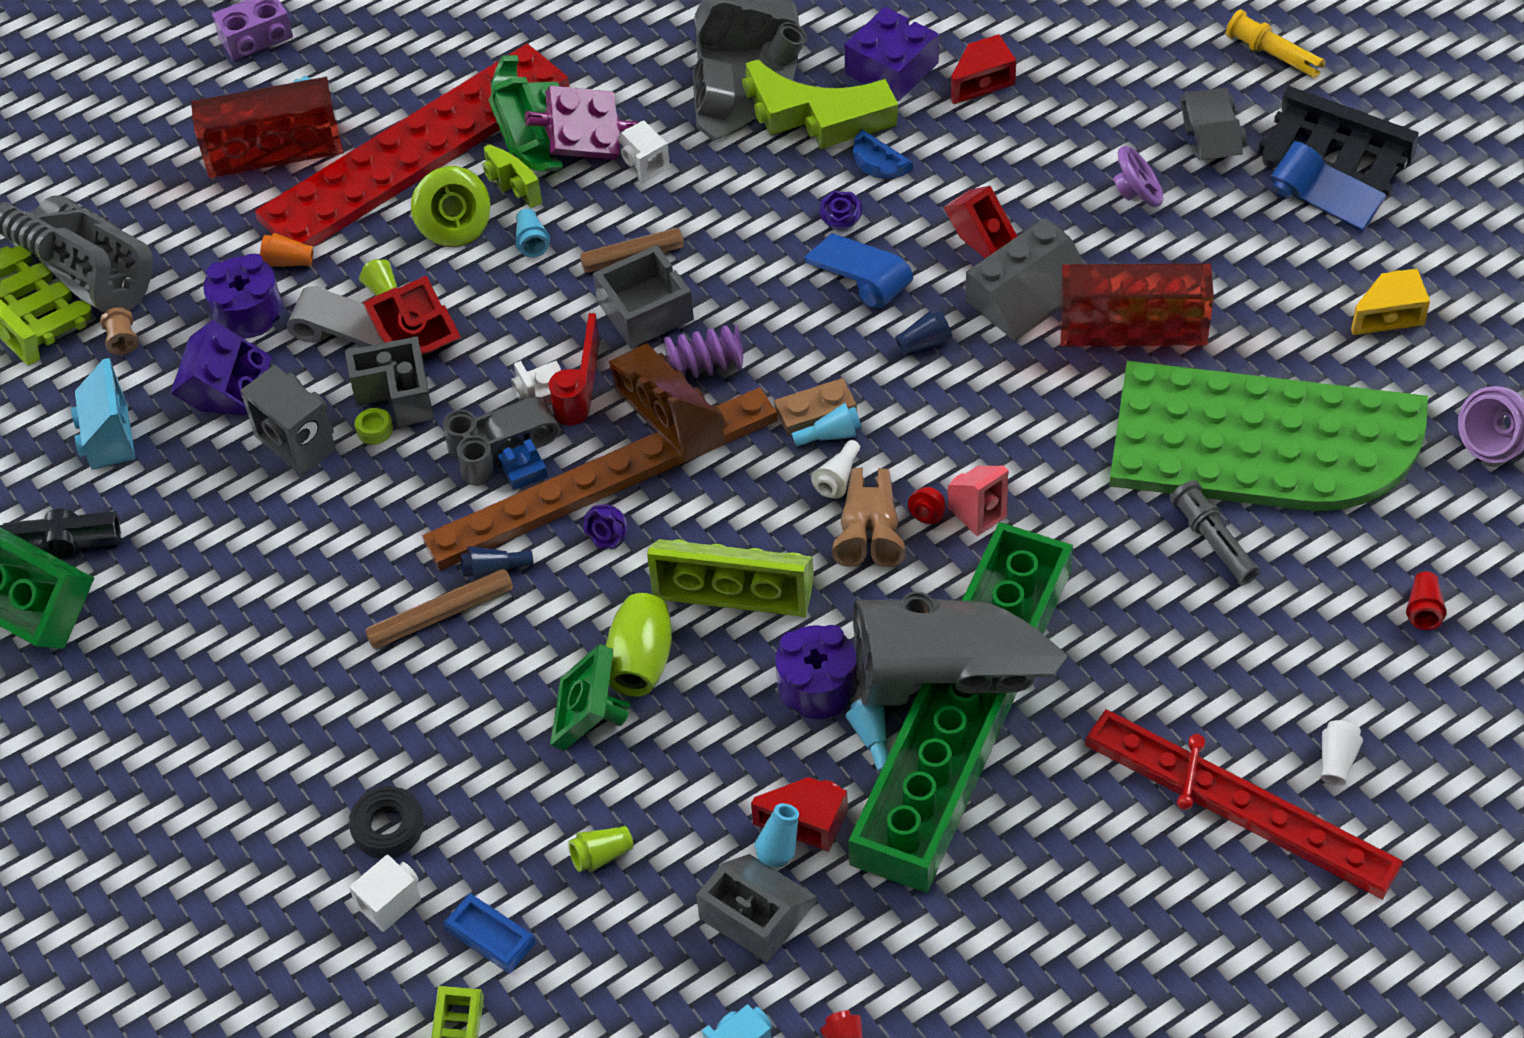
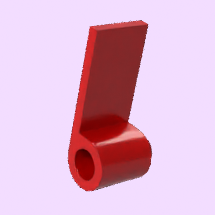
(573, 388)

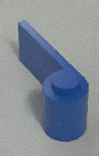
(1324, 187)
(876, 271)

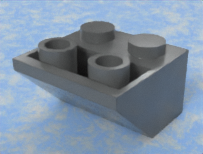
(753, 905)

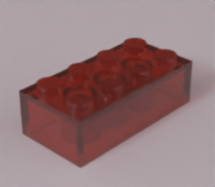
(267, 127)
(1135, 304)

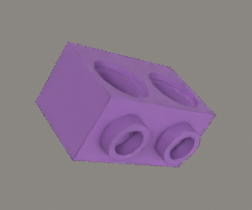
(251, 26)

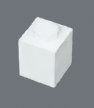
(386, 892)

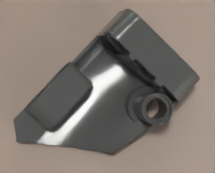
(728, 38)

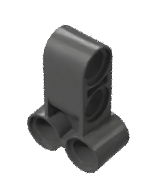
(481, 439)

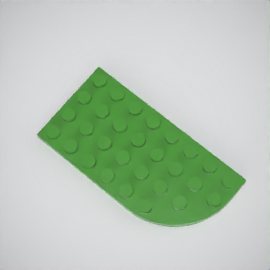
(1263, 437)

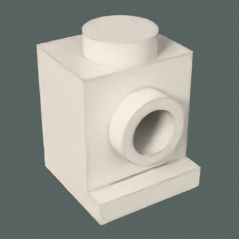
(644, 150)

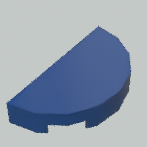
(878, 158)

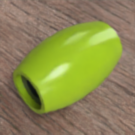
(640, 644)

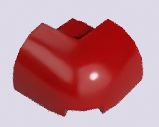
(412, 313)

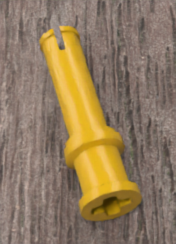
(1261, 38)

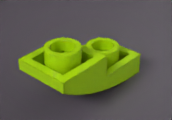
(511, 174)

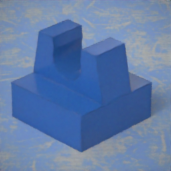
(522, 465)

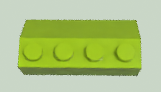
(731, 577)

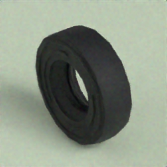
(380, 800)

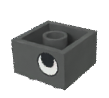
(289, 419)

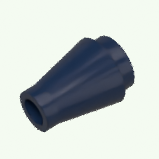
(925, 333)

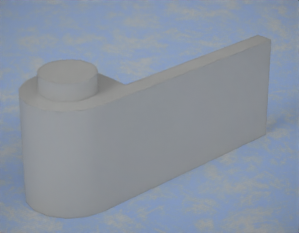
(325, 311)

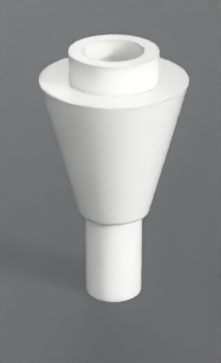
(833, 476)

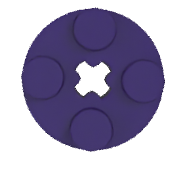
(243, 295)
(816, 670)

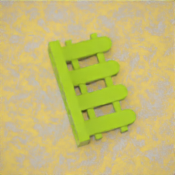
(18, 317)

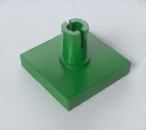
(585, 699)

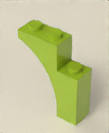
(827, 113)

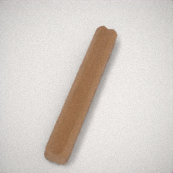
(439, 608)

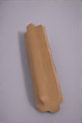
(608, 255)

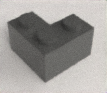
(392, 373)

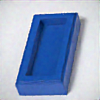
(489, 933)

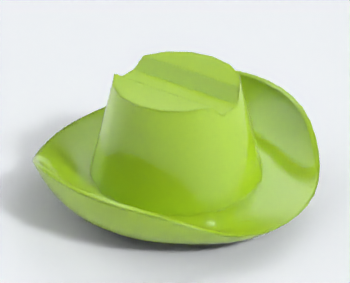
(451, 206)

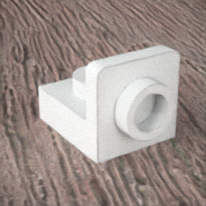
(534, 382)

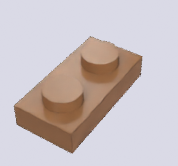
(808, 406)

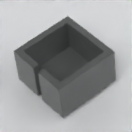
(643, 296)

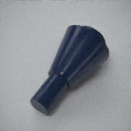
(484, 561)

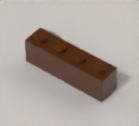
(668, 401)

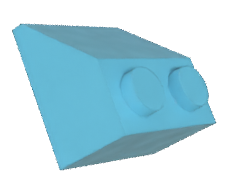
(102, 419)

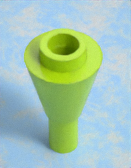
(378, 276)

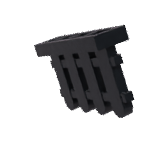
(1340, 125)

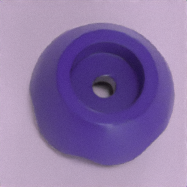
(840, 210)
(605, 526)

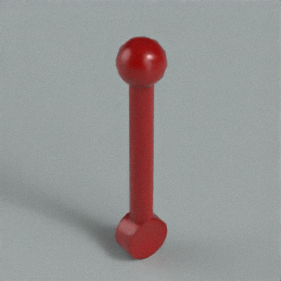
(1196, 744)

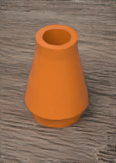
(284, 252)

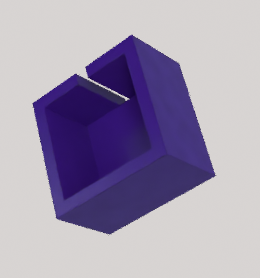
(892, 51)

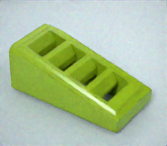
(460, 997)

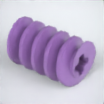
(705, 352)

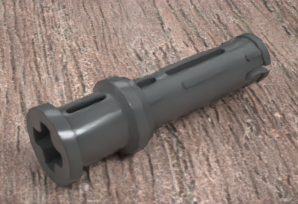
(1205, 519)

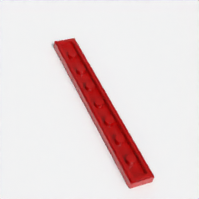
(1246, 804)

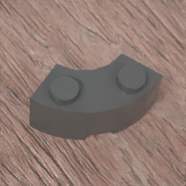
(1213, 123)

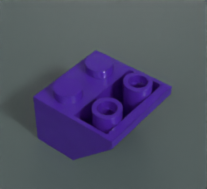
(216, 369)

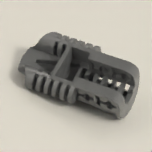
(82, 251)

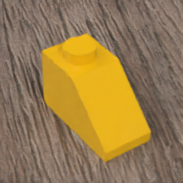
(1392, 303)

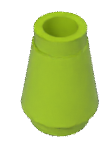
(596, 848)

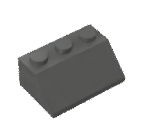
(1022, 279)

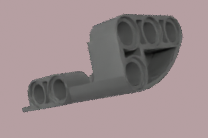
(946, 643)

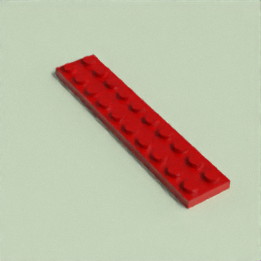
(396, 157)

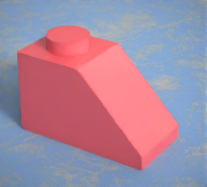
(979, 497)

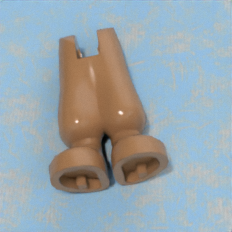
(865, 510)

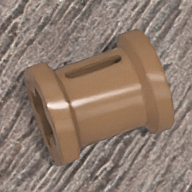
(120, 337)

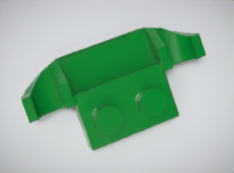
(510, 101)

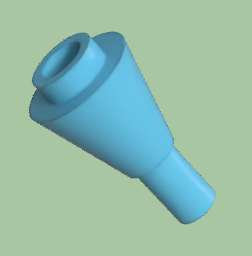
(835, 425)
(871, 728)

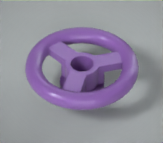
(1137, 177)

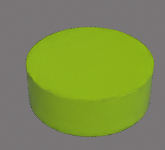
(373, 426)

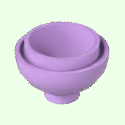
(1483, 426)

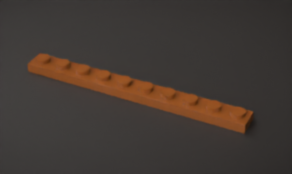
(584, 485)

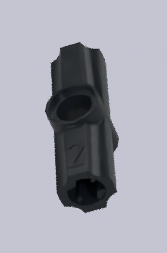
(65, 531)

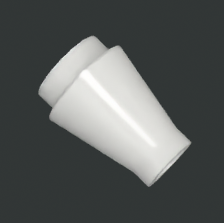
(1339, 749)

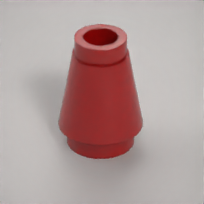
(1426, 604)

